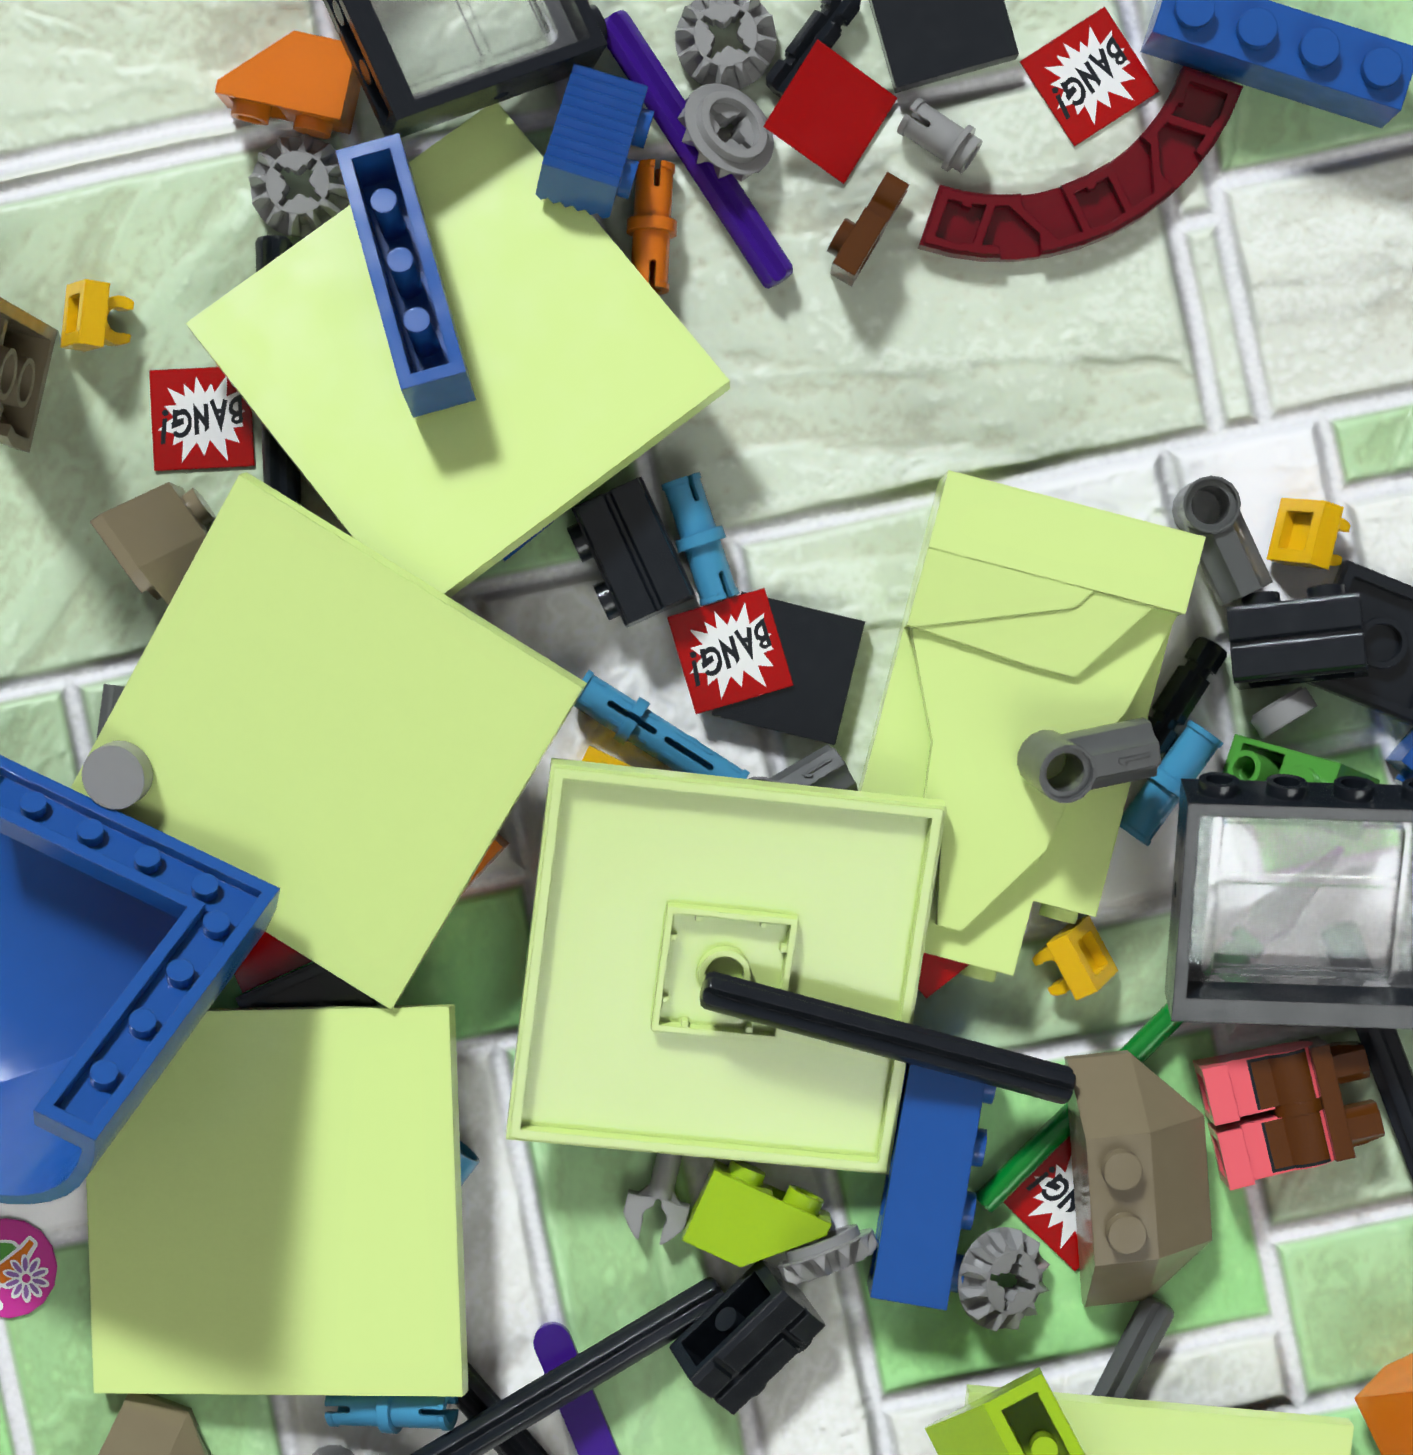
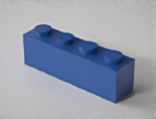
(1285, 54)
(405, 275)
(927, 1188)

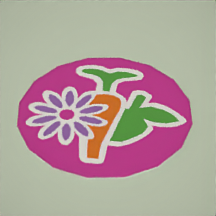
(26, 1268)

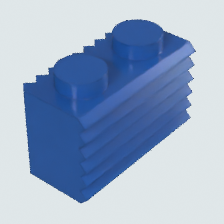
(592, 142)

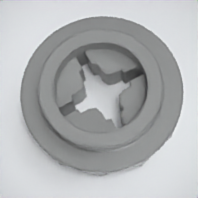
(731, 66)
(716, 107)
(269, 190)
(995, 1253)
(828, 1254)

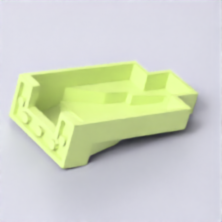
(1012, 628)

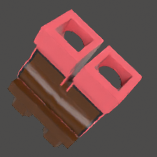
(1285, 1108)

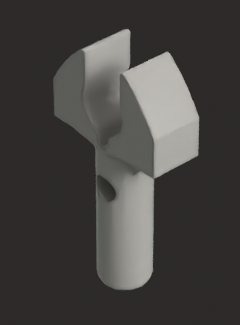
(662, 1188)

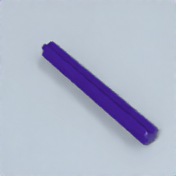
(723, 194)

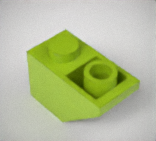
(749, 1219)

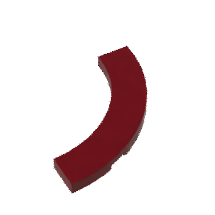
(1097, 204)

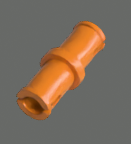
(652, 222)

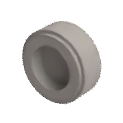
(1283, 712)
(117, 775)

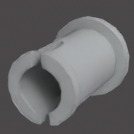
(941, 137)

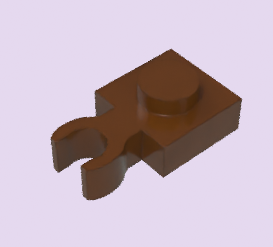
(857, 240)

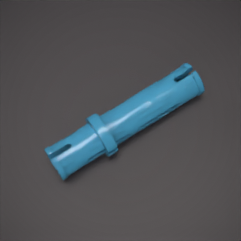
(650, 732)

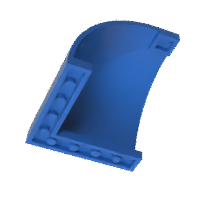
(103, 971)

